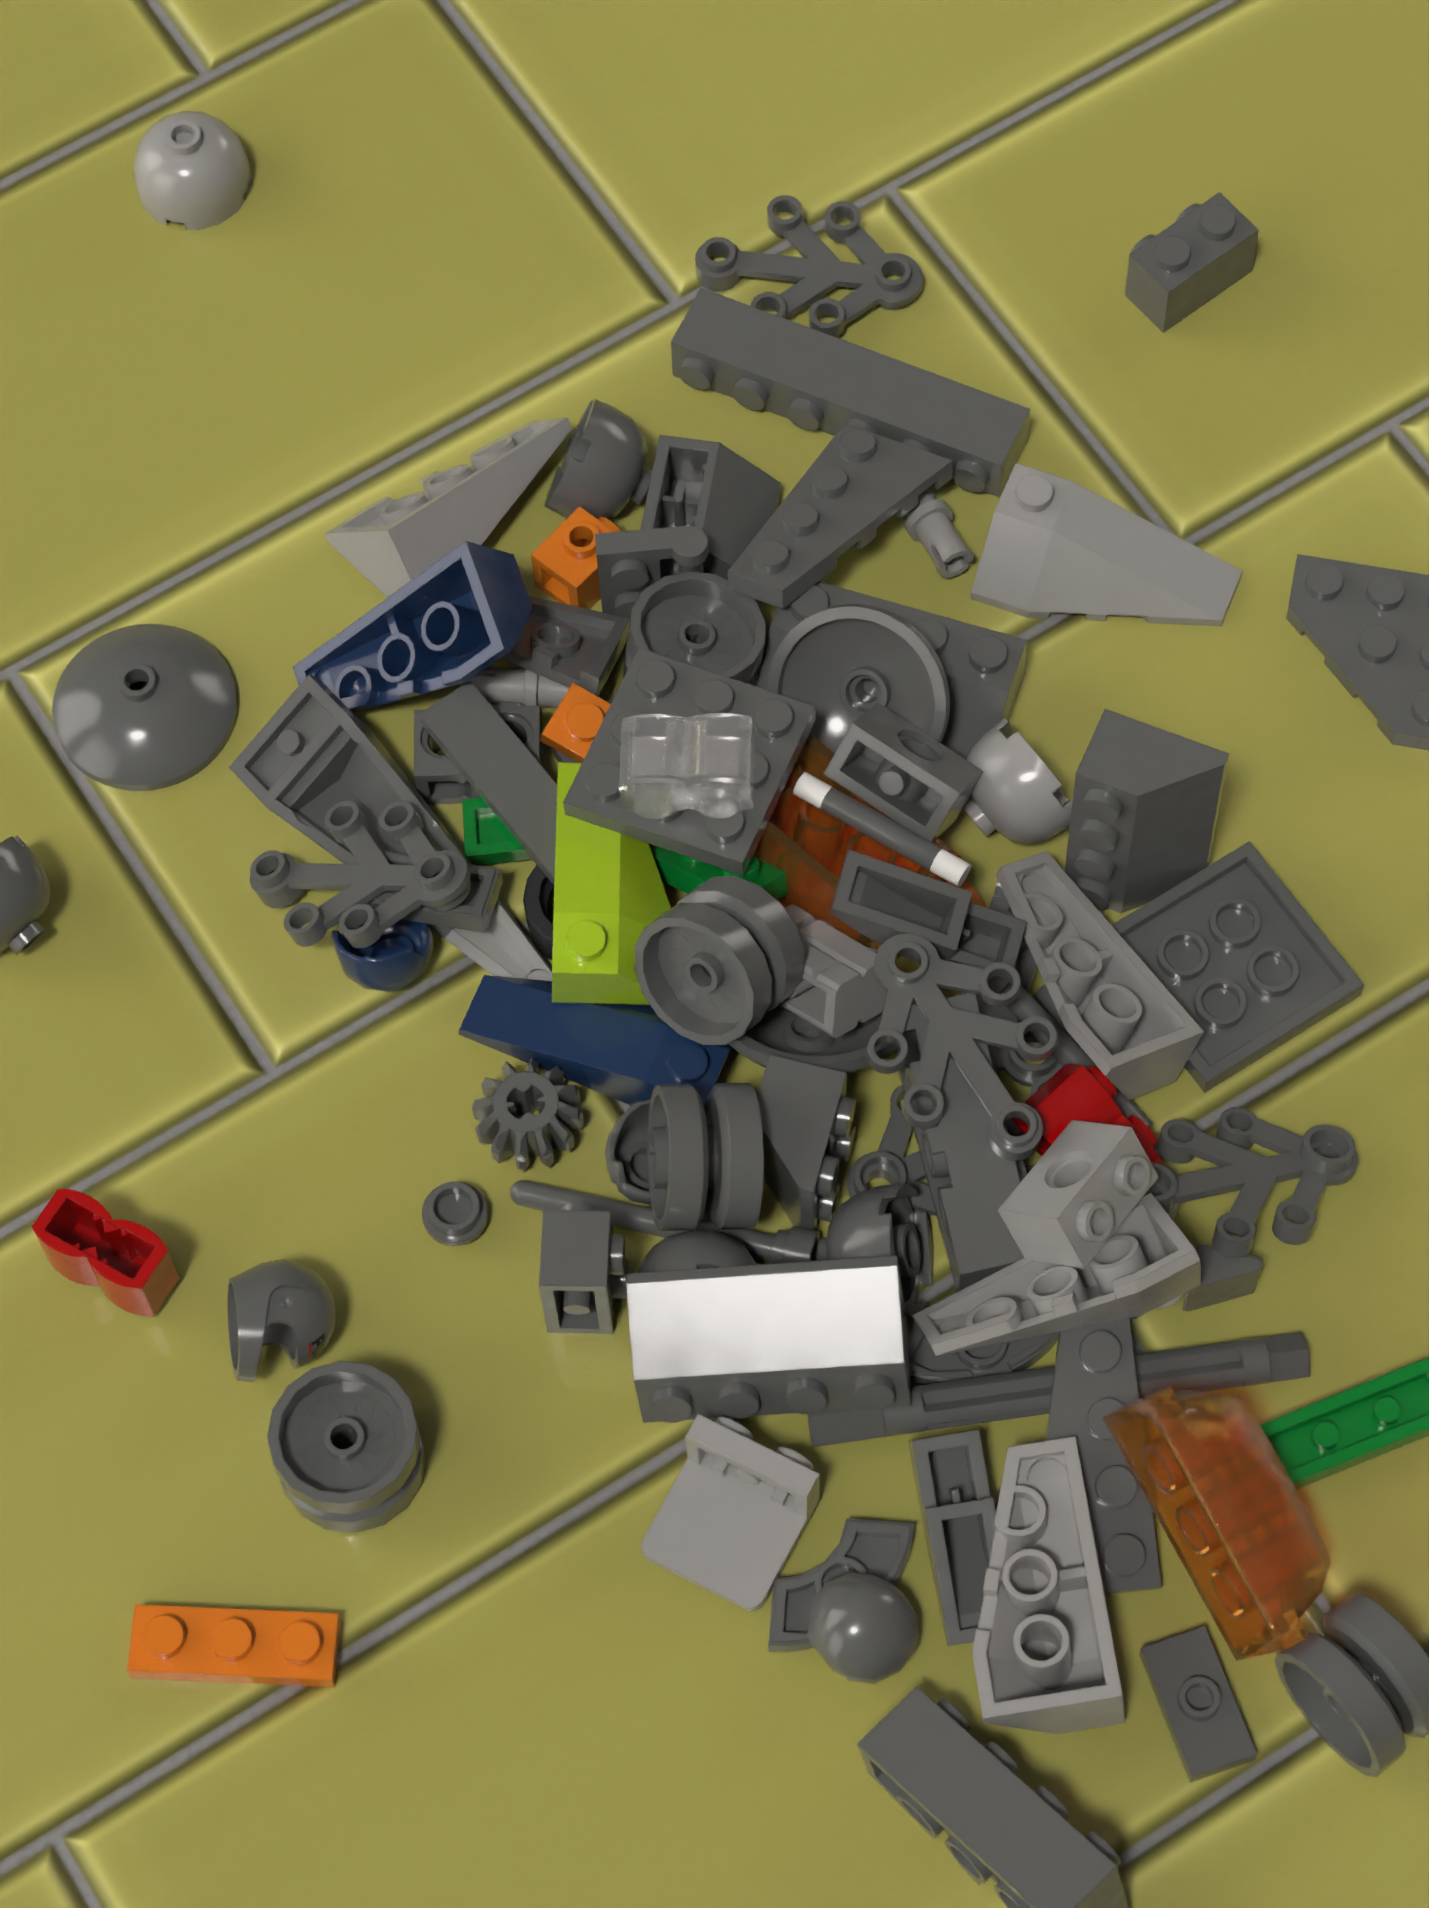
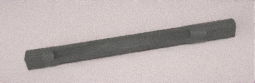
(1029, 1391)

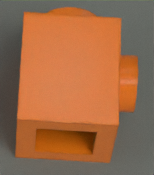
(567, 560)

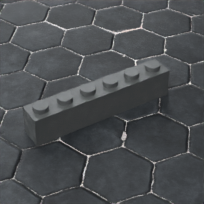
(834, 383)

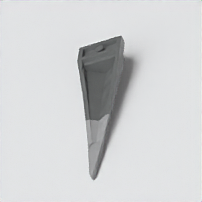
(323, 755)

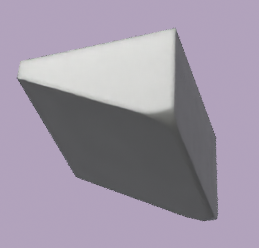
(1222, 1278)

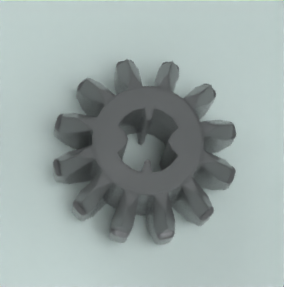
(524, 1095)

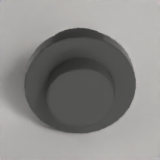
(454, 1213)

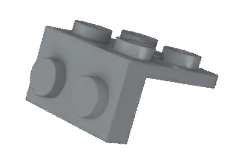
(732, 1513)

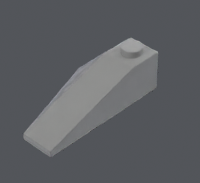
(464, 503)
(1081, 554)
(1098, 981)
(1137, 1270)
(1044, 1619)

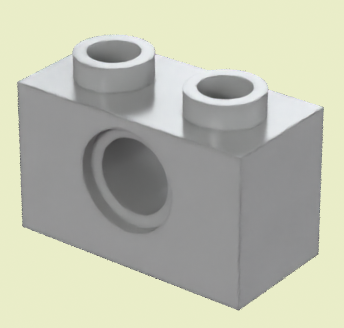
(1078, 1193)

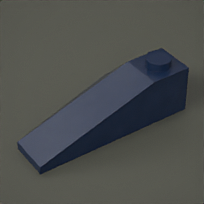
(428, 632)
(599, 1046)

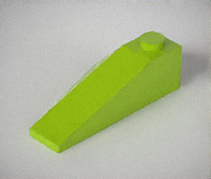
(602, 903)

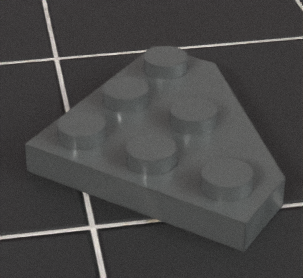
(1372, 637)

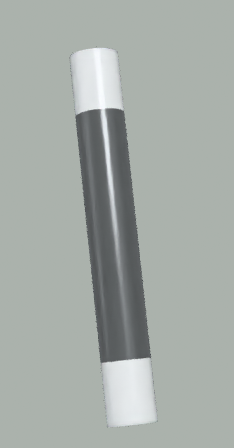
(882, 829)

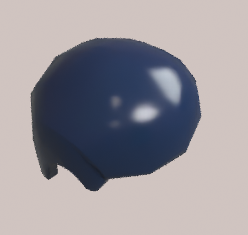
(390, 961)

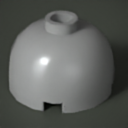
(191, 170)
(1015, 789)

